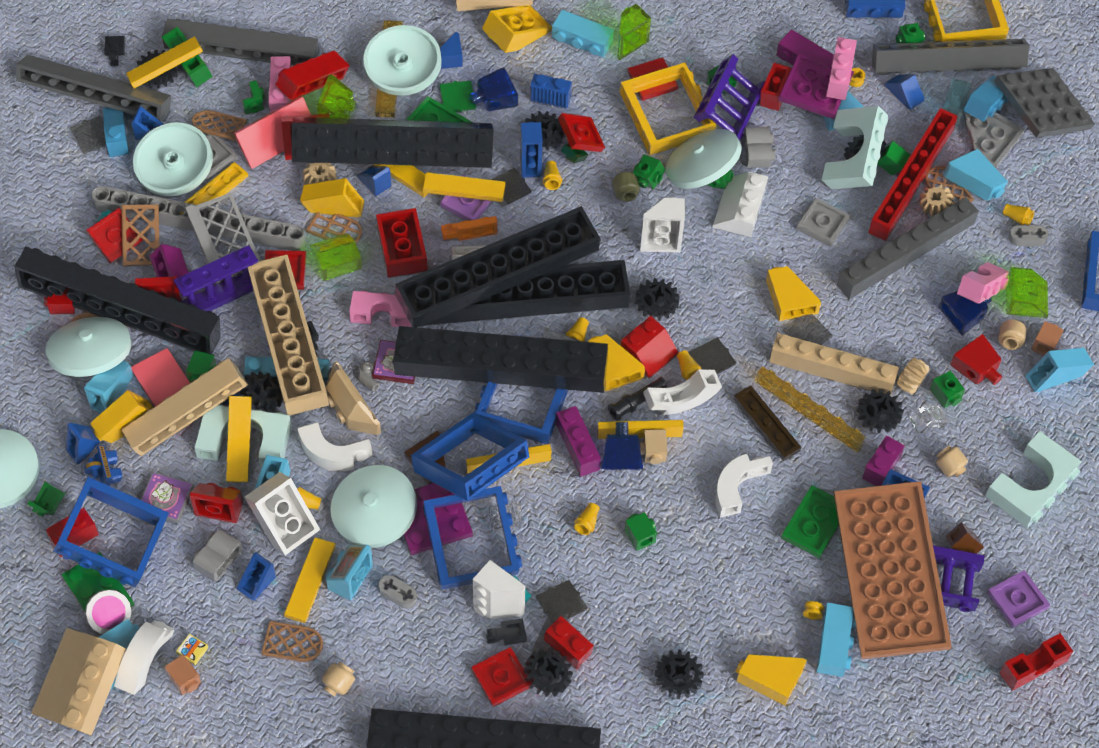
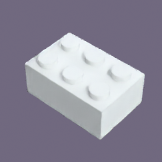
(282, 513)

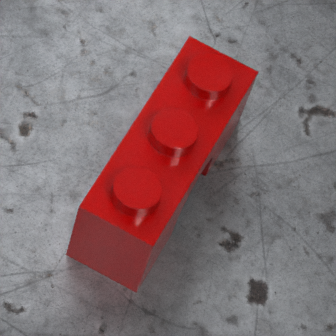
(1044, 659)

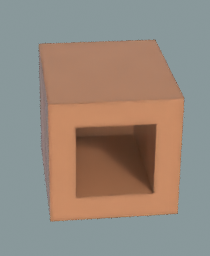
(1047, 338)
(183, 675)

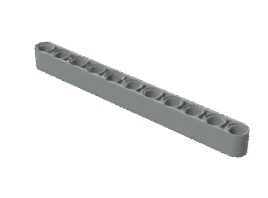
(169, 216)

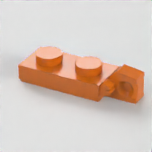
(470, 229)

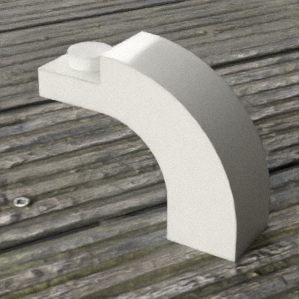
(685, 396)
(329, 455)
(738, 470)
(139, 655)

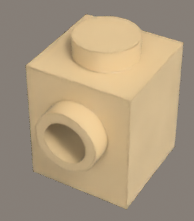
(654, 446)

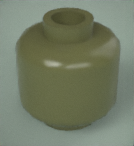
(625, 186)

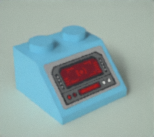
(350, 570)

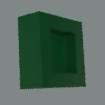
(574, 155)

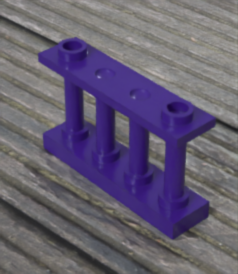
(713, 96)
(223, 292)
(964, 560)

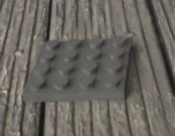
(1044, 102)

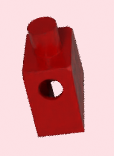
(978, 361)

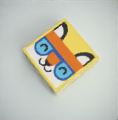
(192, 649)

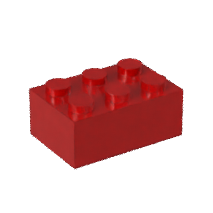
(401, 242)

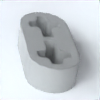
(1028, 235)
(400, 587)

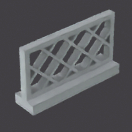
(203, 236)

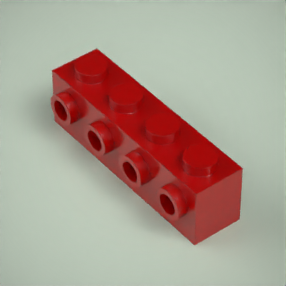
(311, 74)

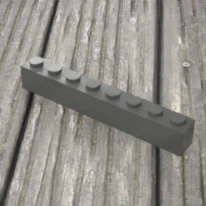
(245, 43)
(950, 56)
(91, 87)
(907, 248)

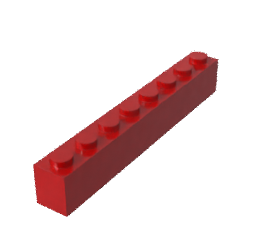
(912, 174)

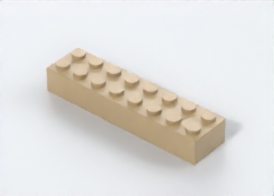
(288, 335)

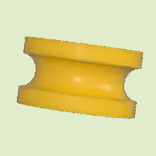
(857, 82)
(813, 610)

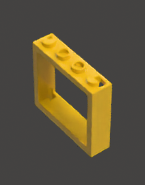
(999, 30)
(630, 87)

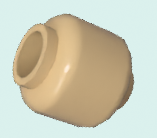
(1012, 334)
(951, 461)
(338, 679)

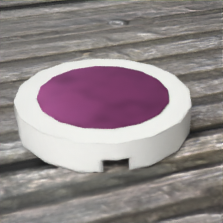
(107, 610)

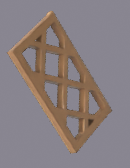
(126, 225)

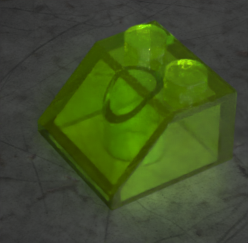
(633, 30)
(336, 99)
(336, 256)
(1026, 293)

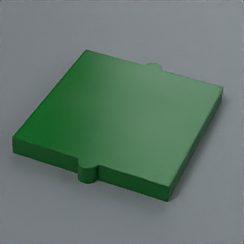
(456, 96)

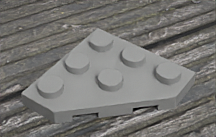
(993, 137)

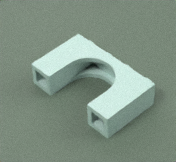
(861, 168)
(214, 428)
(1027, 504)

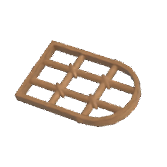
(332, 222)

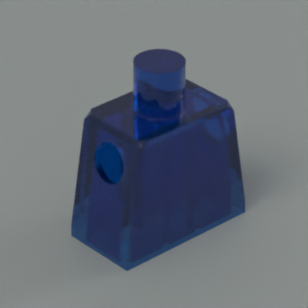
(495, 91)
(962, 311)
(622, 450)

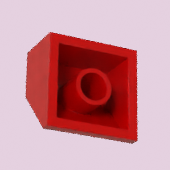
(650, 346)
(216, 502)

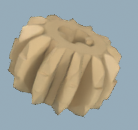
(319, 173)
(936, 199)
(913, 375)

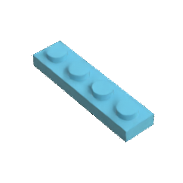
(266, 365)

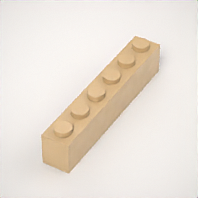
(833, 364)
(184, 407)

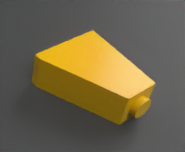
(332, 198)
(790, 294)
(621, 365)
(118, 415)
(771, 675)

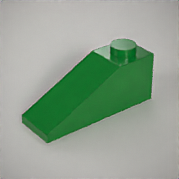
(195, 66)

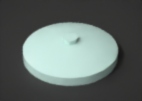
(402, 60)
(703, 158)
(172, 159)
(88, 346)
(17, 467)
(374, 506)

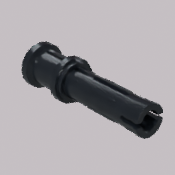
(630, 402)

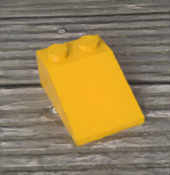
(515, 27)

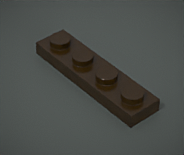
(767, 423)

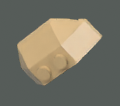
(349, 404)

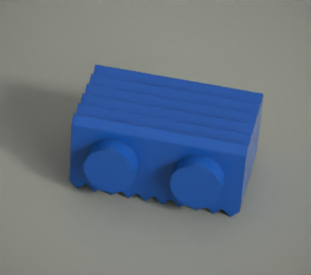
(550, 90)

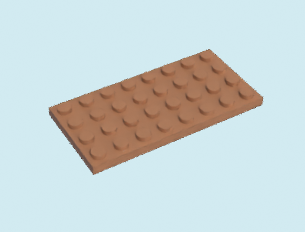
(891, 570)

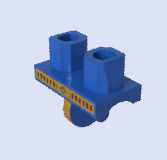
(100, 468)

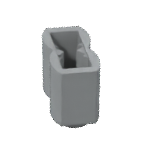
(758, 147)
(217, 555)

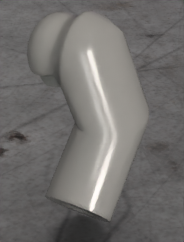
(366, 378)

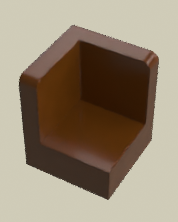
(963, 539)

